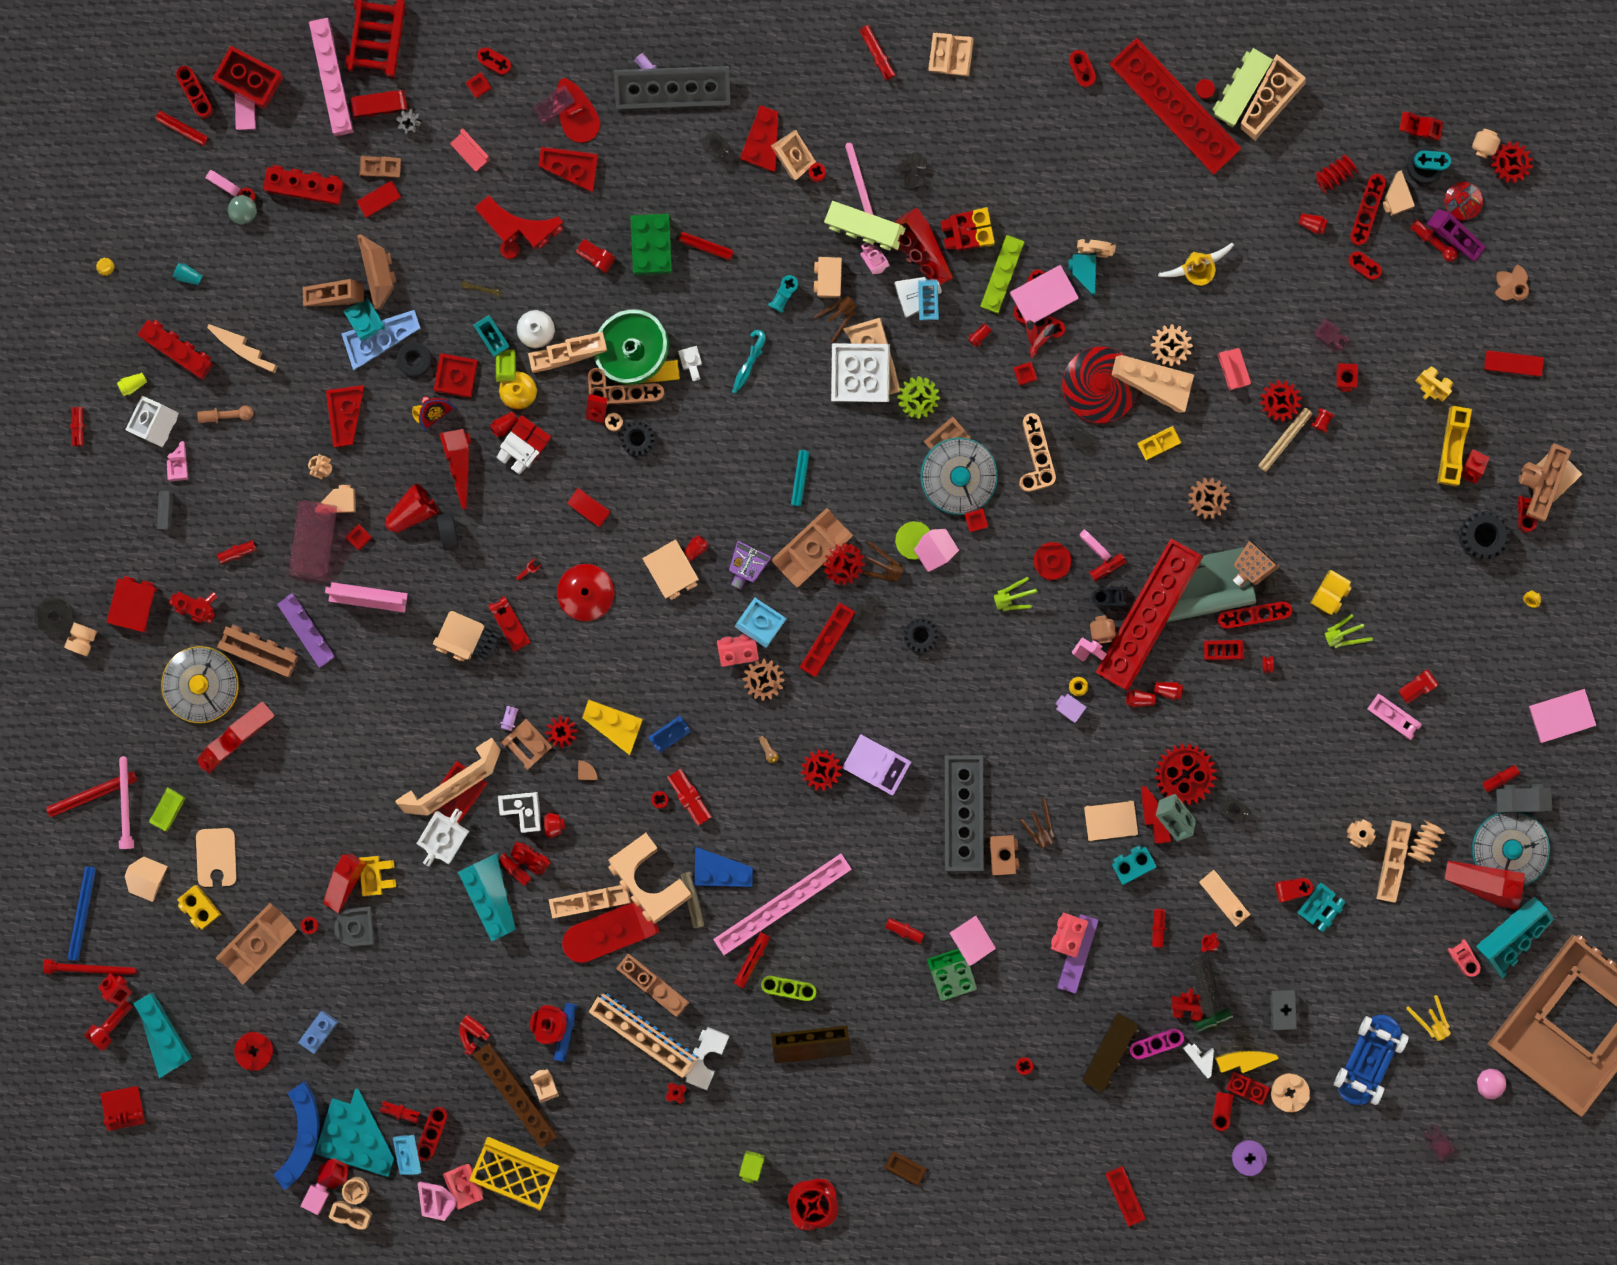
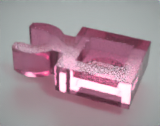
(1328, 332)
(1441, 1145)

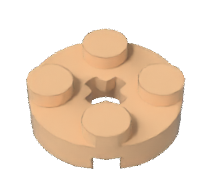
(1102, 248)
(1280, 1087)

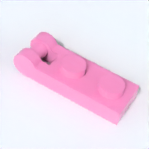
(1393, 716)

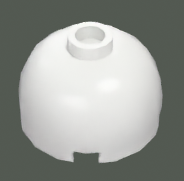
(535, 329)

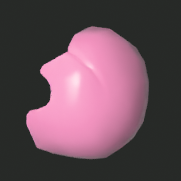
(1491, 1083)

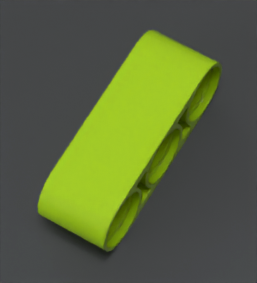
(798, 987)

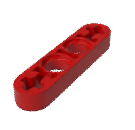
(1366, 209)
(1254, 613)

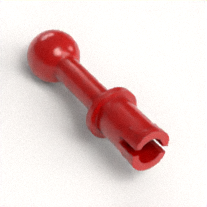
(1449, 253)

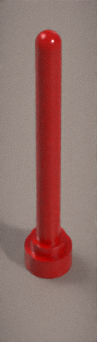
(52, 966)

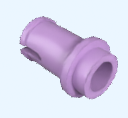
(643, 62)
(509, 718)

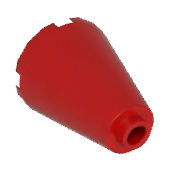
(411, 509)

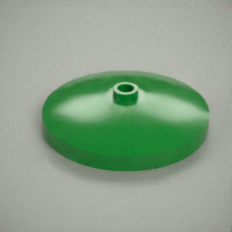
(629, 331)

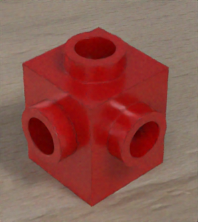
(115, 989)

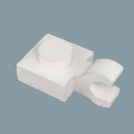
(690, 360)

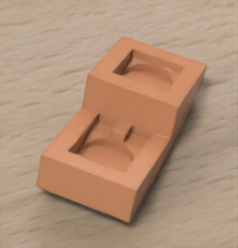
(380, 166)

